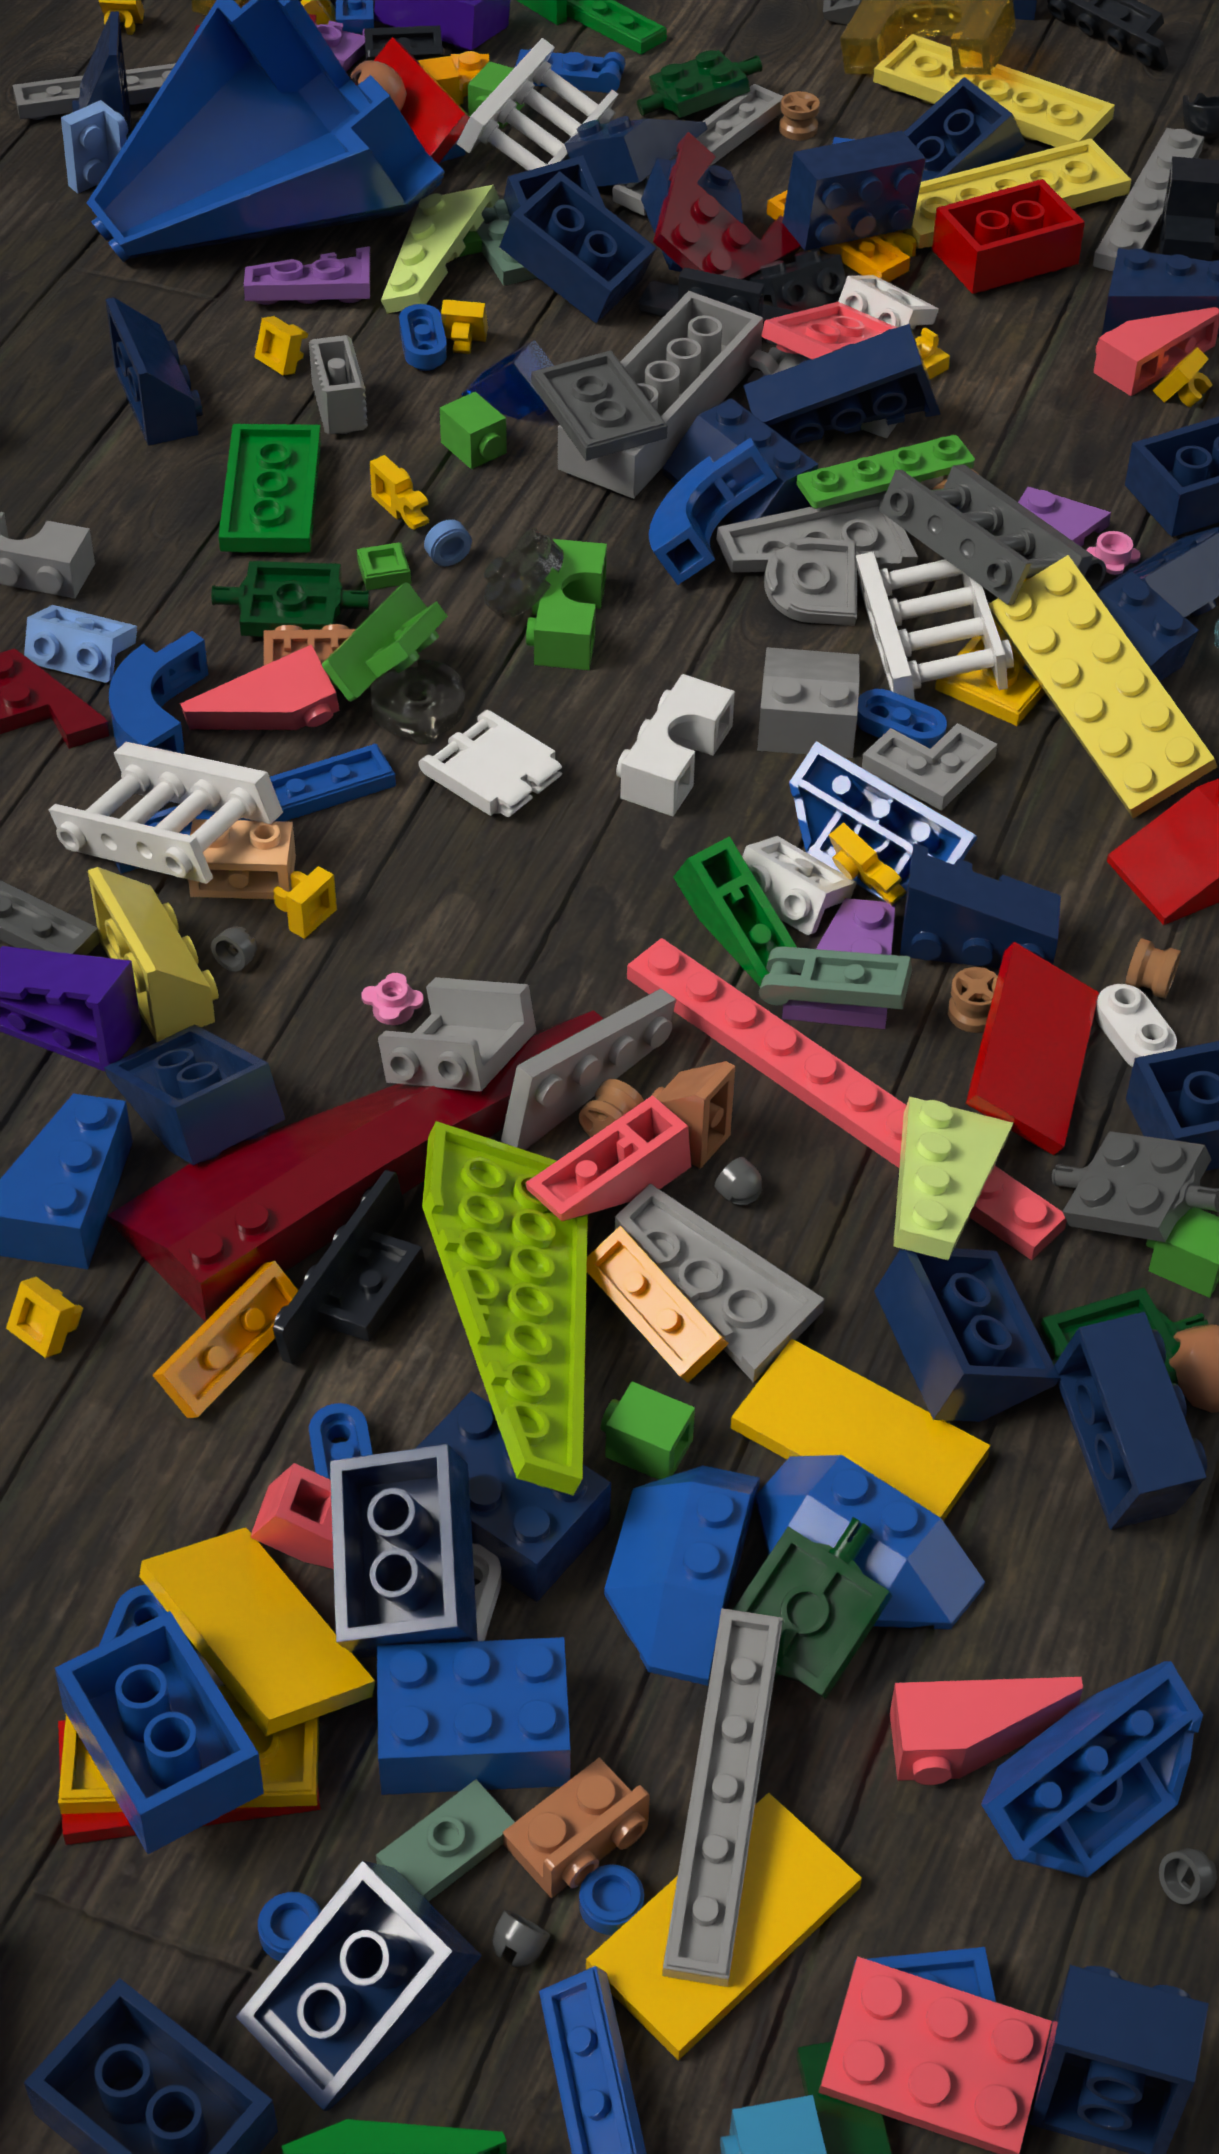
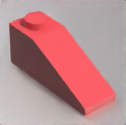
(1151, 347)
(273, 697)
(616, 1163)
(298, 1516)
(962, 1725)

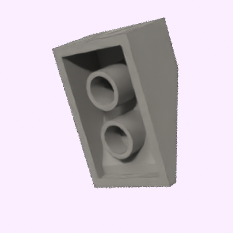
(808, 700)

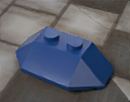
(837, 791)
(906, 1554)
(680, 1566)
(1097, 1774)

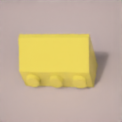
(164, 965)

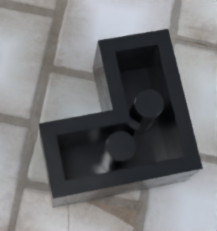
(1189, 210)

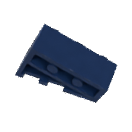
(972, 917)

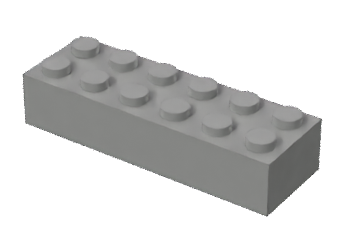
(683, 370)

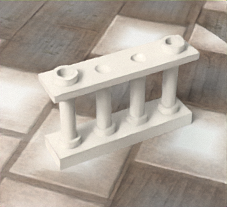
(519, 87)
(897, 644)
(161, 778)

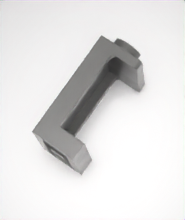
(466, 1037)

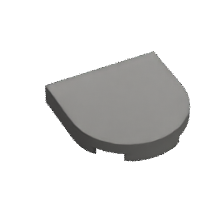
(814, 580)

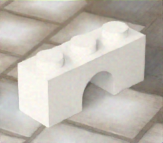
(662, 760)

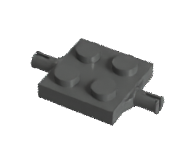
(1137, 1186)

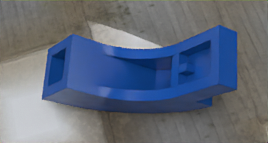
(699, 502)
(146, 683)

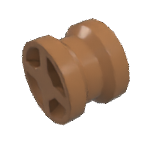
(799, 115)
(1153, 968)
(971, 998)
(612, 1102)

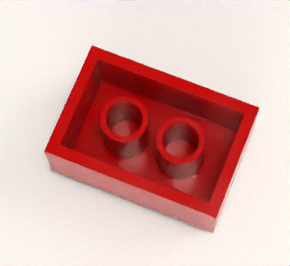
(1007, 236)

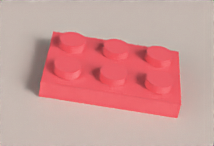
(822, 329)
(936, 2057)

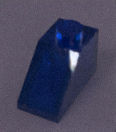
(509, 385)

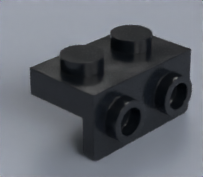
(419, 41)
(804, 283)

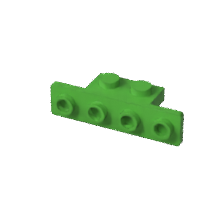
(875, 472)
(384, 641)

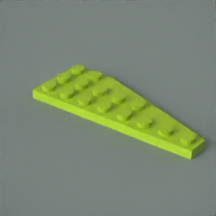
(518, 1295)

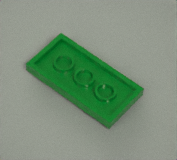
(270, 488)

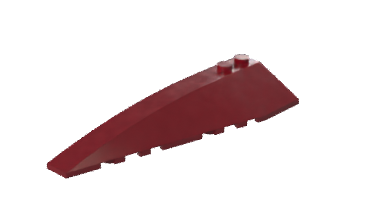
(303, 1181)

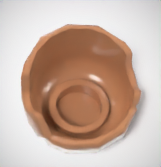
(385, 76)
(1198, 1366)

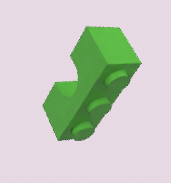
(567, 612)

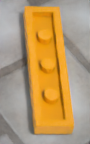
(863, 255)

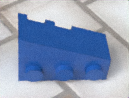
(65, 1183)

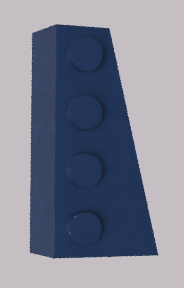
(1158, 286)
(846, 388)

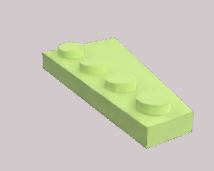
(432, 242)
(942, 1173)

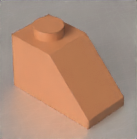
(704, 1103)

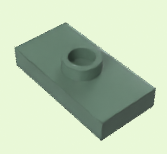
(448, 1841)

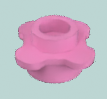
(1115, 551)
(392, 999)

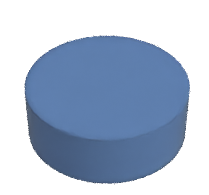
(447, 542)

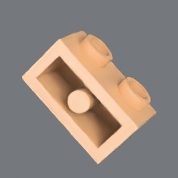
(248, 860)

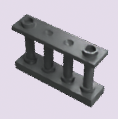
(979, 530)

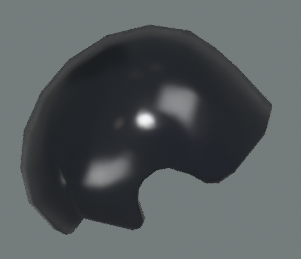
(1202, 116)

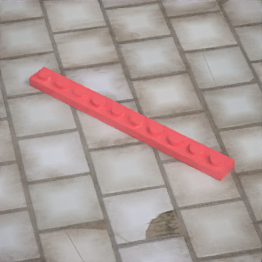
(828, 1085)

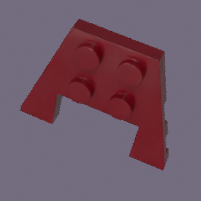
(703, 233)
(34, 696)

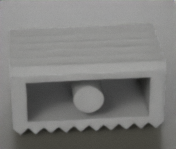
(338, 384)

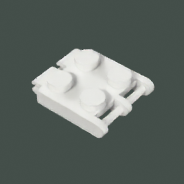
(495, 768)

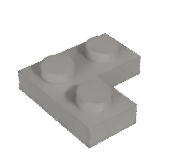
(932, 773)

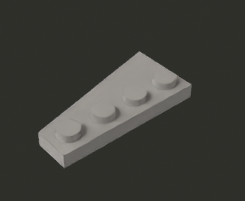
(752, 542)
(570, 1072)
(733, 1287)

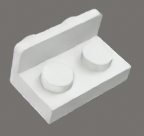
(886, 302)
(796, 882)

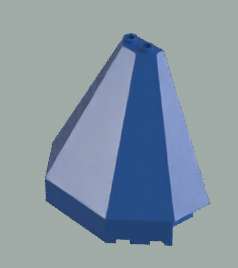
(258, 142)

